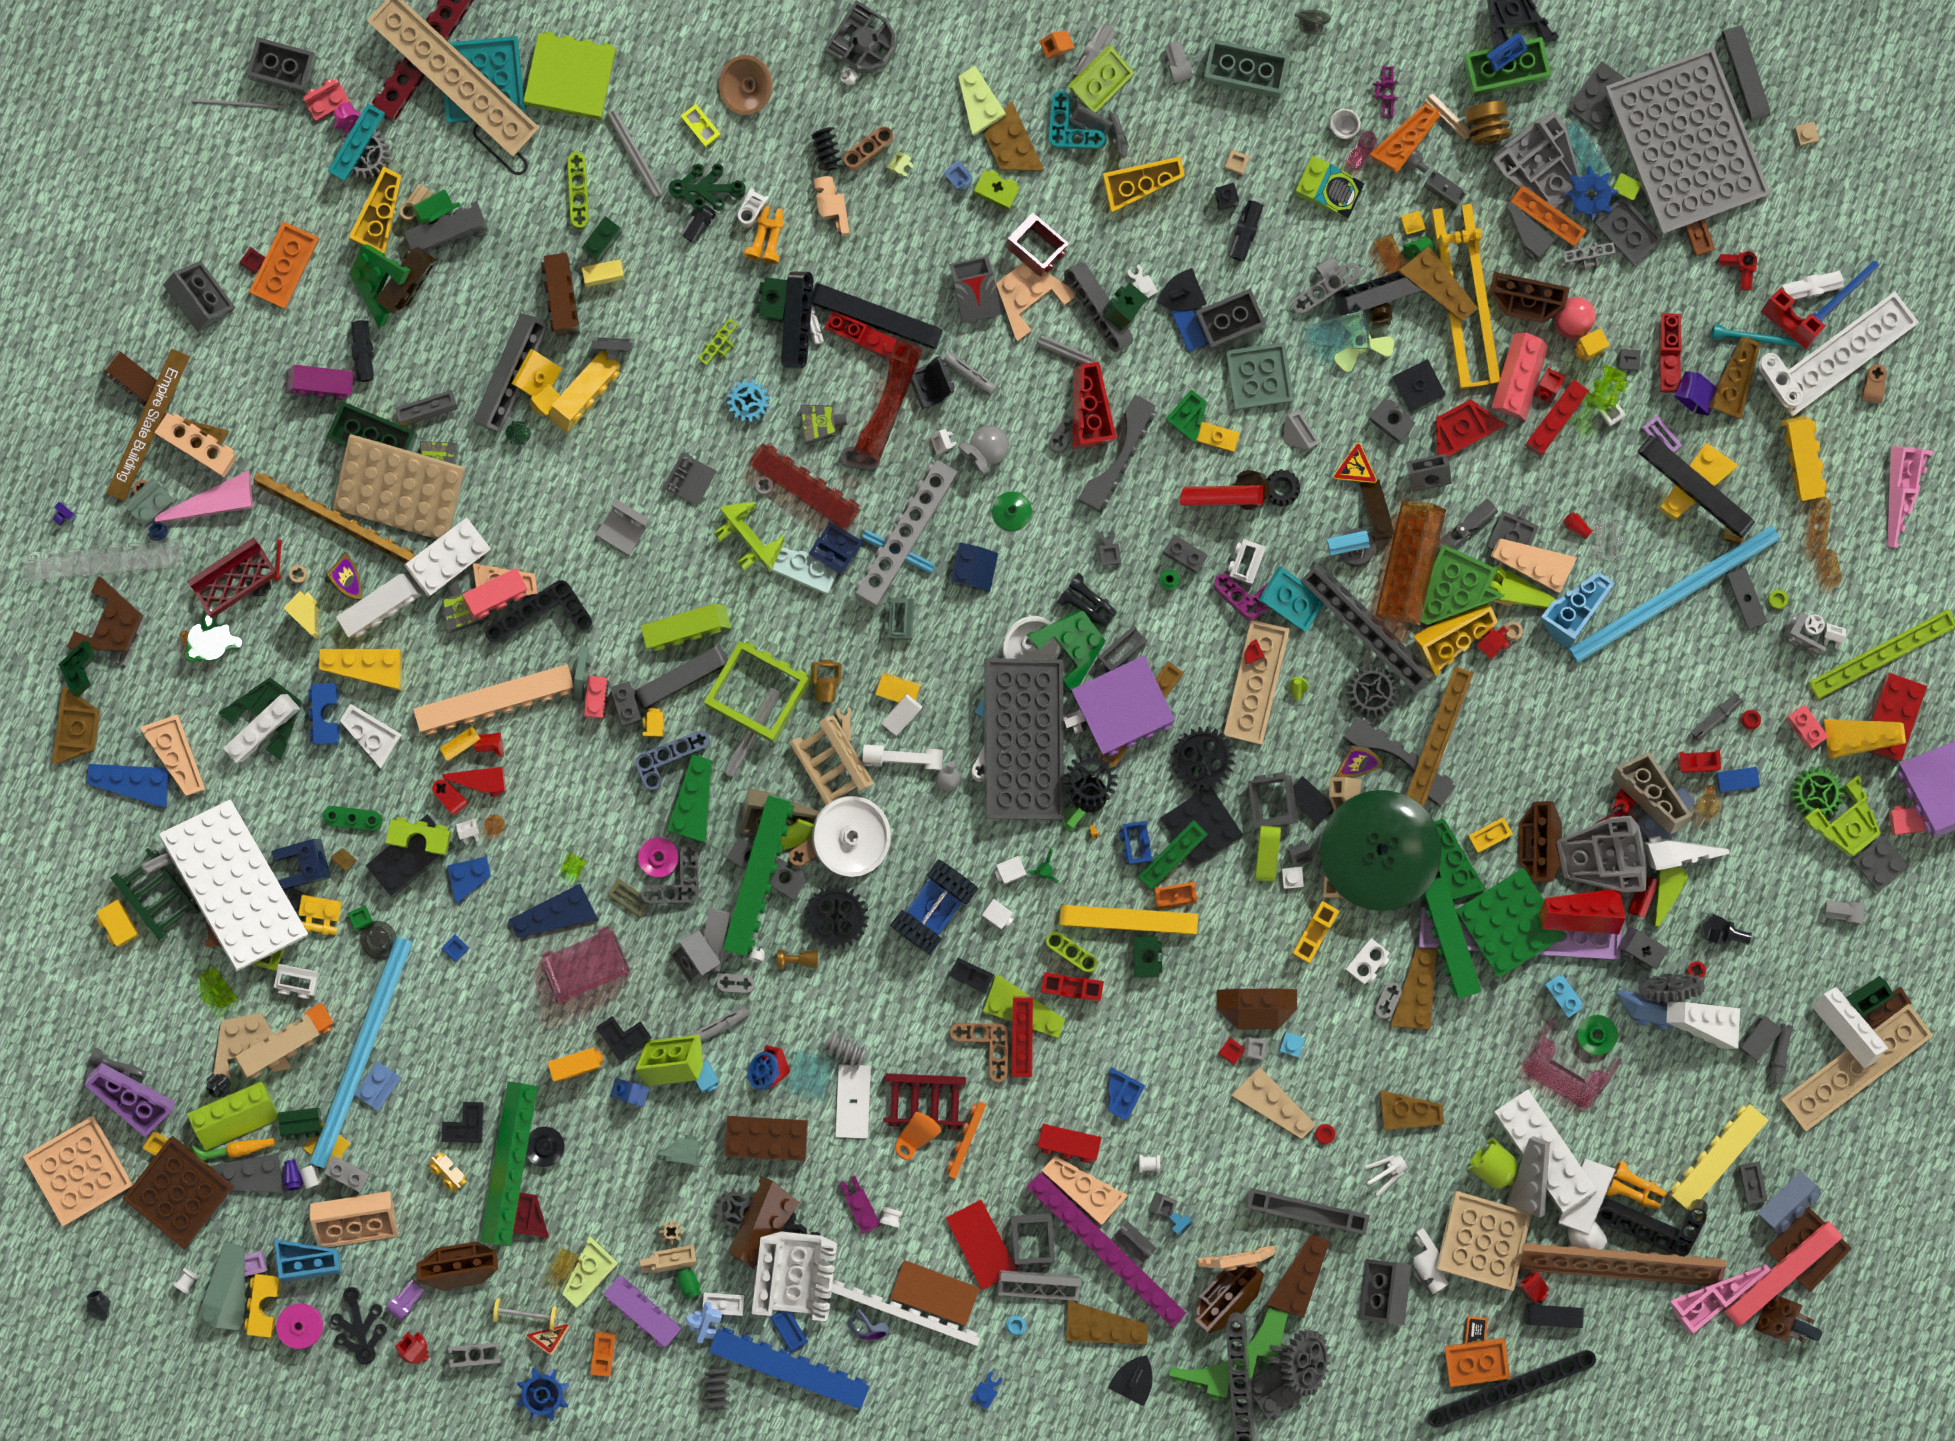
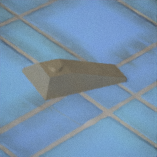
(753, 810)

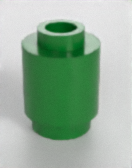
(1169, 586)
(688, 1283)

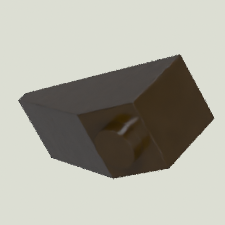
(1376, 510)

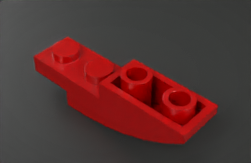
(860, 334)
(1670, 352)

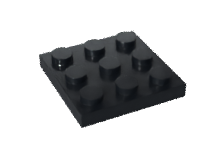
(1211, 816)

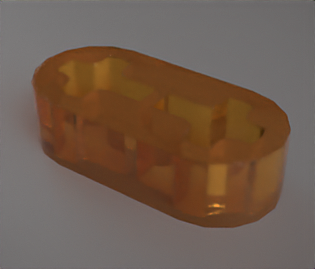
(1825, 569)

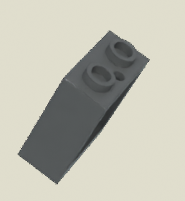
(1257, 806)
(1044, 1261)

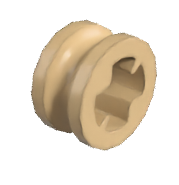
(296, 568)

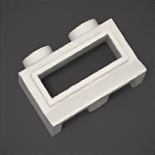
(1254, 565)
(297, 972)

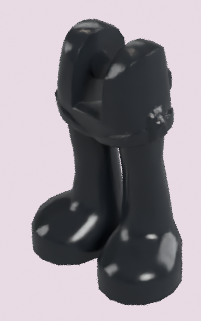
(1069, 597)

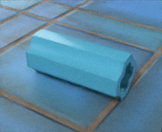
(1348, 543)

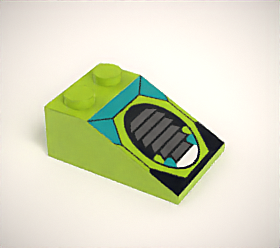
(1329, 187)

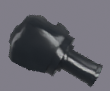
(1721, 931)

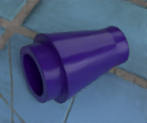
(292, 1178)

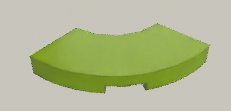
(797, 834)

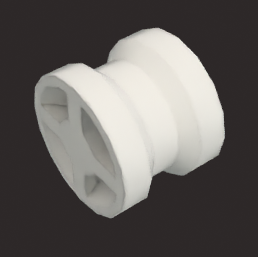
(1817, 623)
(891, 1217)

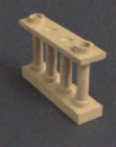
(846, 752)

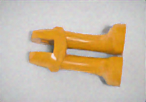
(755, 251)
(1623, 1173)

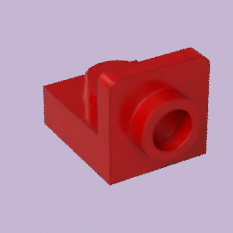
(1549, 385)

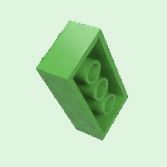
(1525, 69)

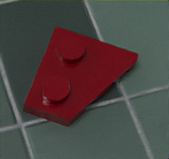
(529, 1217)

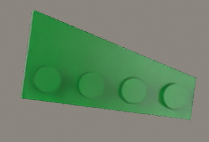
(1455, 865)

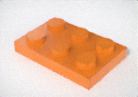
(1477, 1362)

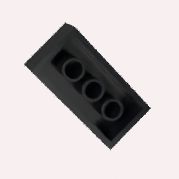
(400, 866)

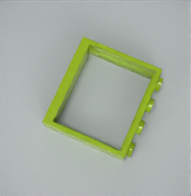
(770, 735)

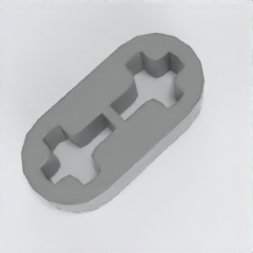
(735, 988)
(1392, 1003)

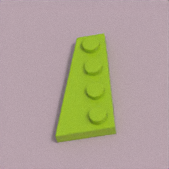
(1001, 1005)

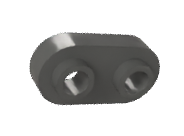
(859, 461)

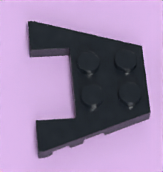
(1515, 14)

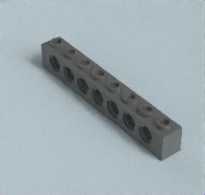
(1367, 627)

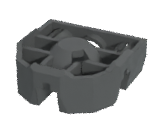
(862, 18)

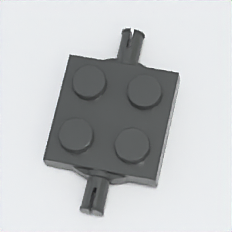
(1513, 528)

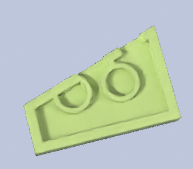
(979, 100)
(591, 1270)

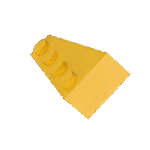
(583, 391)

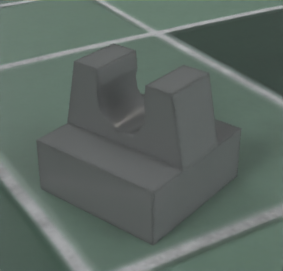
(1300, 854)

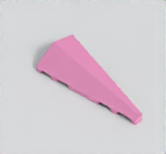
(1905, 473)
(228, 496)
(1701, 1305)

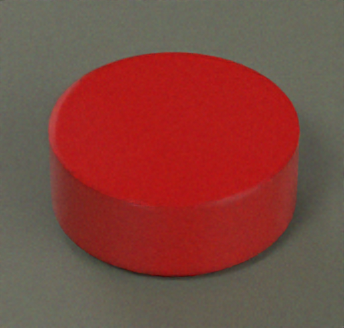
(1325, 1133)

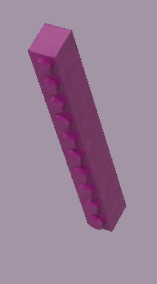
(1106, 1250)

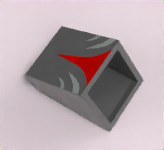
(975, 289)

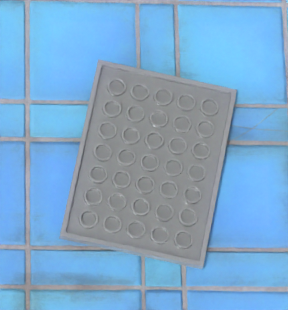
(1687, 140)

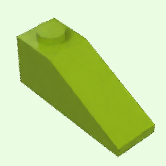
(1668, 889)

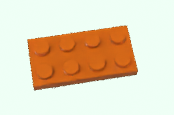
(284, 265)

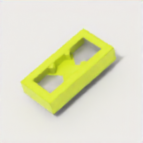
(700, 125)

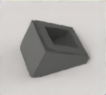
(1162, 1205)

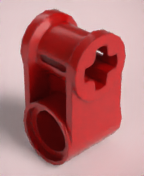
(451, 799)

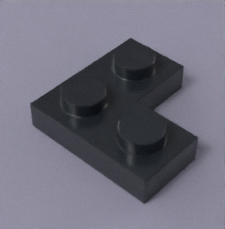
(623, 1042)
(470, 1128)

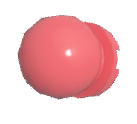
(1575, 319)

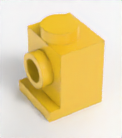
(654, 724)

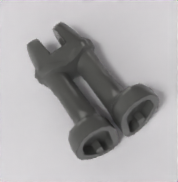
(97, 1057)

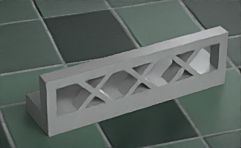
(1042, 1279)

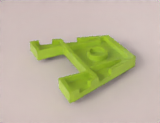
(1852, 828)

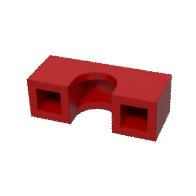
(1780, 312)
(1072, 987)

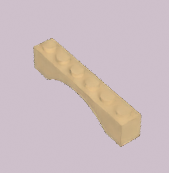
(1340, 791)

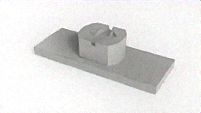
(717, 930)

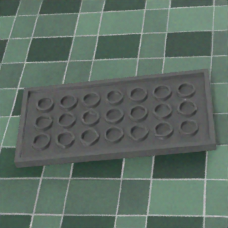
(1023, 739)

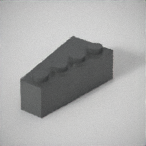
(448, 230)

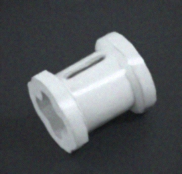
(1149, 1163)
(186, 1280)

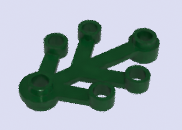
(704, 188)

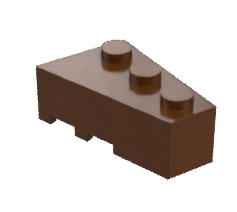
(131, 375)

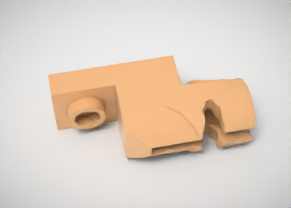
(830, 204)

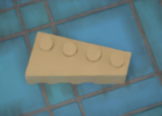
(277, 1046)

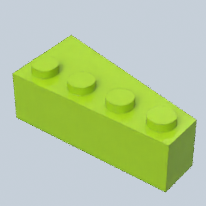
(685, 626)

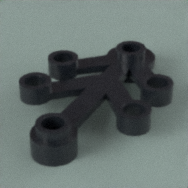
(360, 1328)

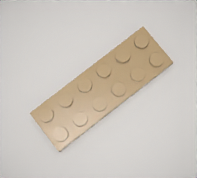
(1256, 684)

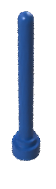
(1846, 291)

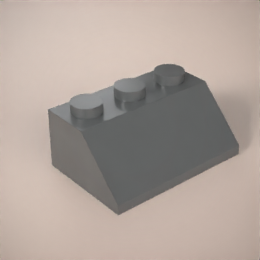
(198, 295)
(1385, 1292)

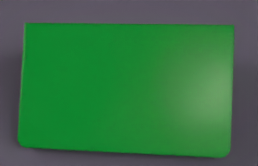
(433, 207)

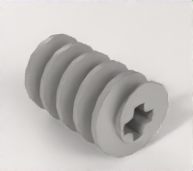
(845, 1049)

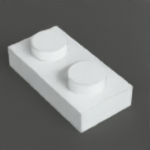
(726, 1303)

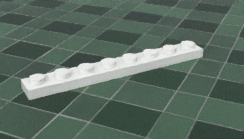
(911, 1315)

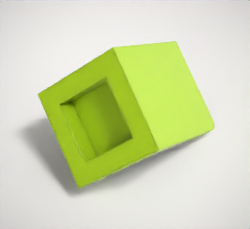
(1627, 186)

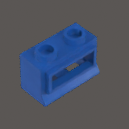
(1144, 842)

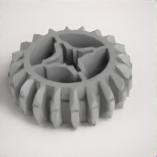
(370, 169)

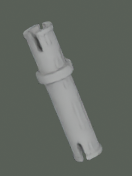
(977, 379)
(723, 1023)

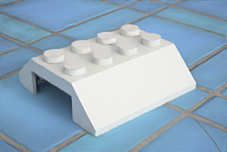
(794, 1274)

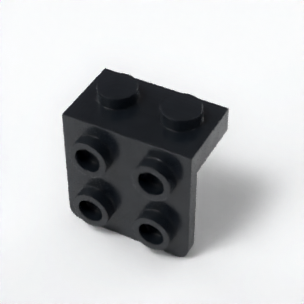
(932, 383)

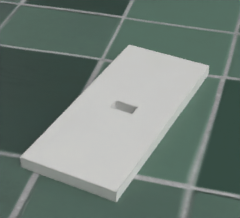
(853, 1118)
(1583, 1215)

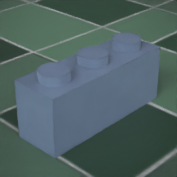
(1789, 1203)

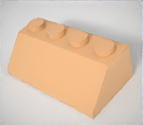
(353, 1220)

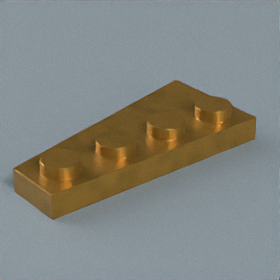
(1434, 279)
(1736, 380)

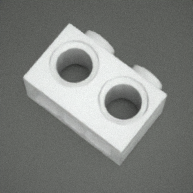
(1363, 958)

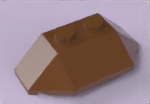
(1528, 297)
(1537, 841)
(1257, 1007)
(457, 1266)
(1227, 1294)

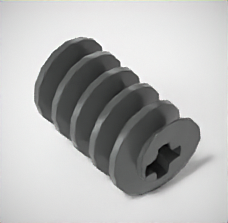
(717, 1389)

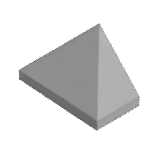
(1298, 432)

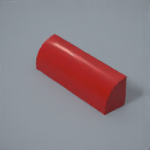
(1222, 495)

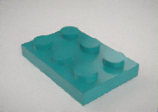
(1291, 599)

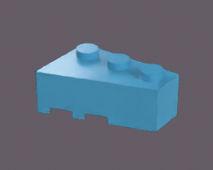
(303, 1261)

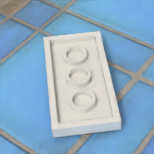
(447, 557)

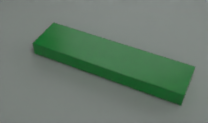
(1172, 855)

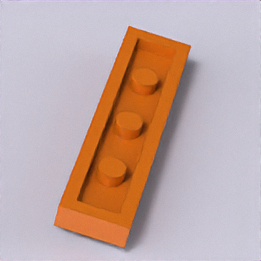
(1548, 215)
(962, 1147)

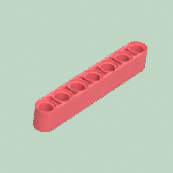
(1783, 1273)

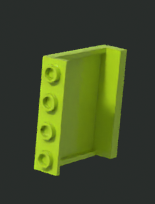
(570, 75)

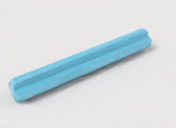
(912, 559)

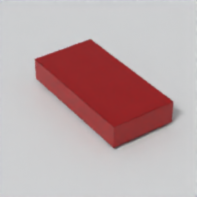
(1642, 899)

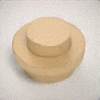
(1515, 631)

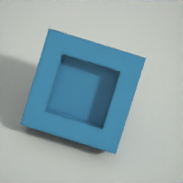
(1182, 1224)

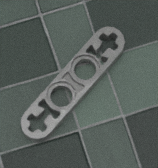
(1327, 289)

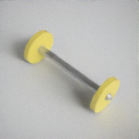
(497, 1310)

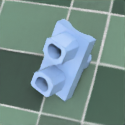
(700, 1323)

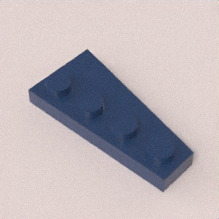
(560, 911)

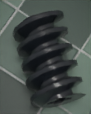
(825, 149)

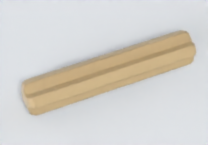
(1449, 117)

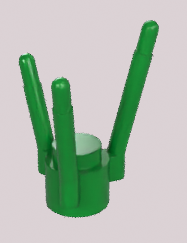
(1044, 869)

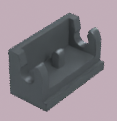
(1444, 189)
(1759, 1037)

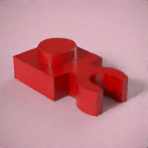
(1623, 801)

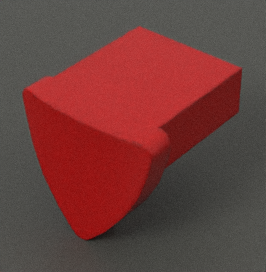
(490, 743)

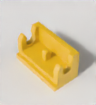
(896, 688)

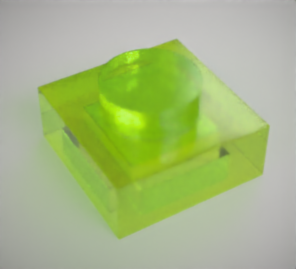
(573, 865)

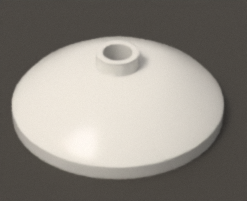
(1014, 640)

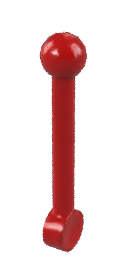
(279, 545)

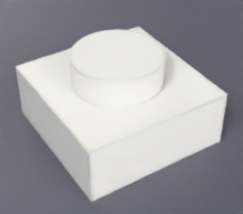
(1292, 877)

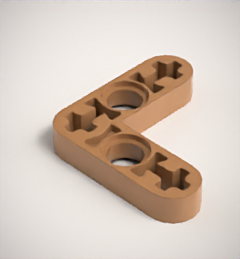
(988, 1037)

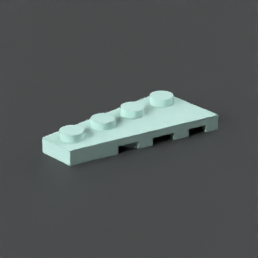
(804, 570)

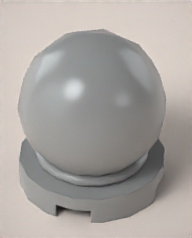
(986, 447)

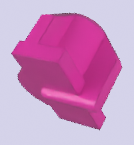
(345, 117)

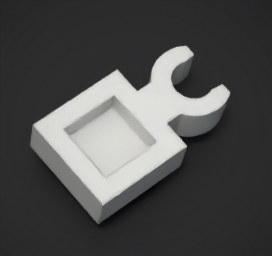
(1142, 283)

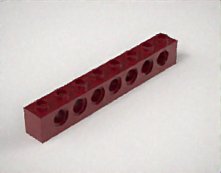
(404, 92)

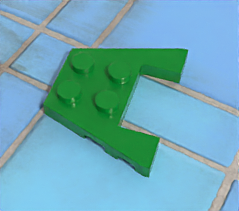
(370, 276)
(1078, 640)

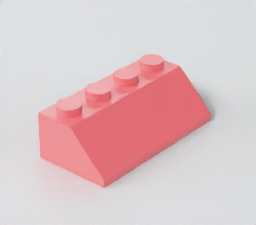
(1520, 375)

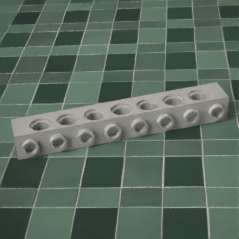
(874, 595)

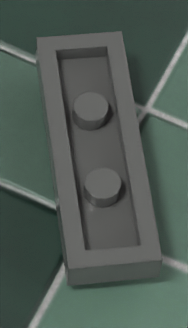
(426, 408)

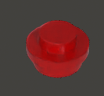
(1751, 719)

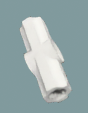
(1814, 285)

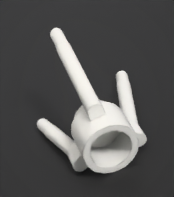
(1395, 1165)

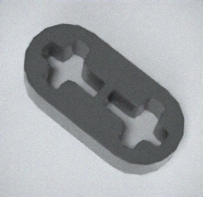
(1058, 433)

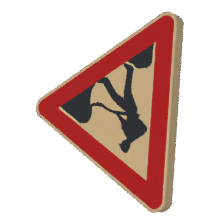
(548, 1339)

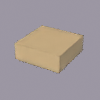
(1236, 162)

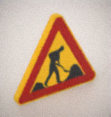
(1356, 467)

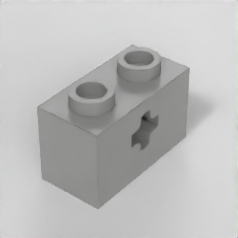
(347, 1173)

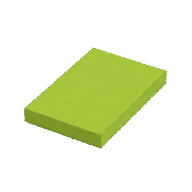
(1101, 79)

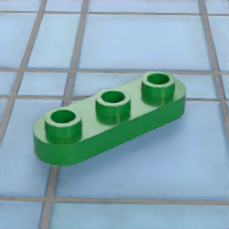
(360, 823)

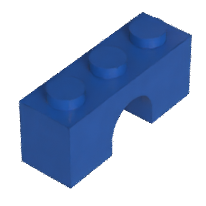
(323, 696)

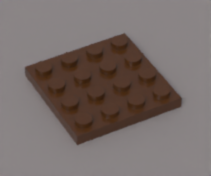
(178, 1192)

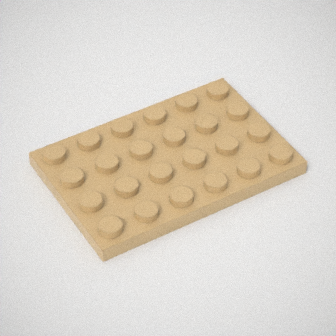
(398, 487)

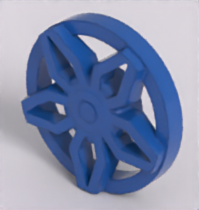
(763, 1071)

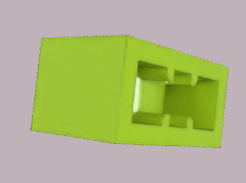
(1004, 198)

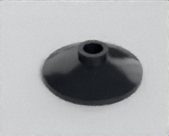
(553, 1139)

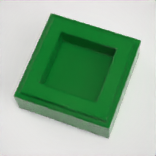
(360, 918)

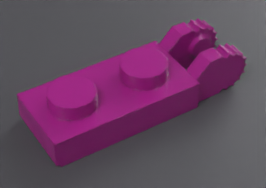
(861, 1207)

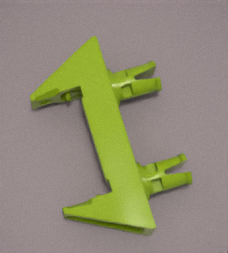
(758, 552)

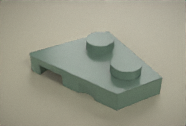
(581, 674)

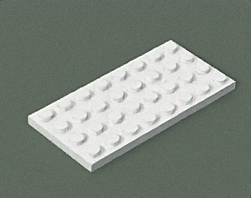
(233, 885)

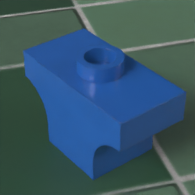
(629, 1092)

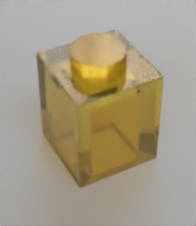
(564, 1264)

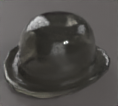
(1312, 21)
(378, 940)

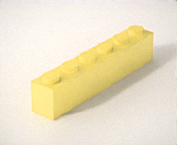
(1719, 1157)

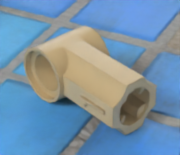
(418, 195)

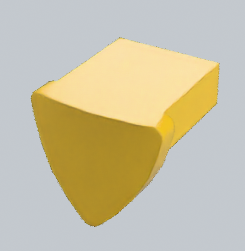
(543, 400)

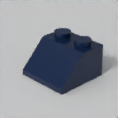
(974, 567)

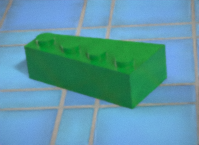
(693, 802)

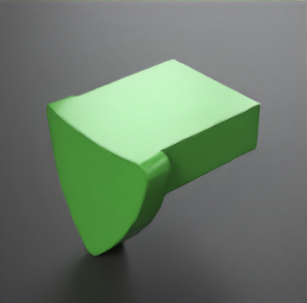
(1072, 818)

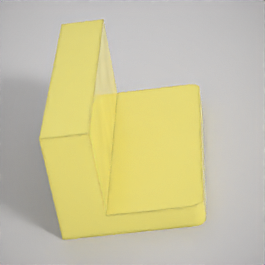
(603, 273)

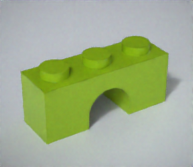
(436, 838)

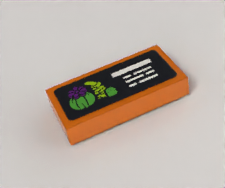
(1476, 1329)

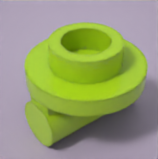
(1298, 686)

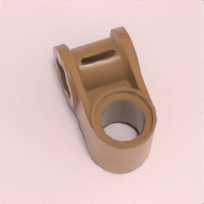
(1874, 388)
(806, 850)

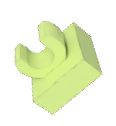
(898, 163)

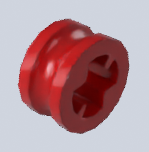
(1701, 966)

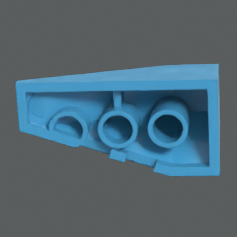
(1571, 613)

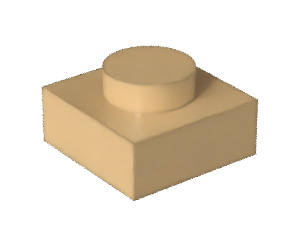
(1806, 133)

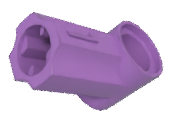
(403, 1303)

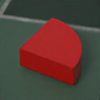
(1253, 652)

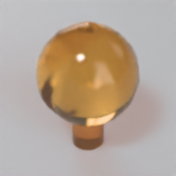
(1709, 804)

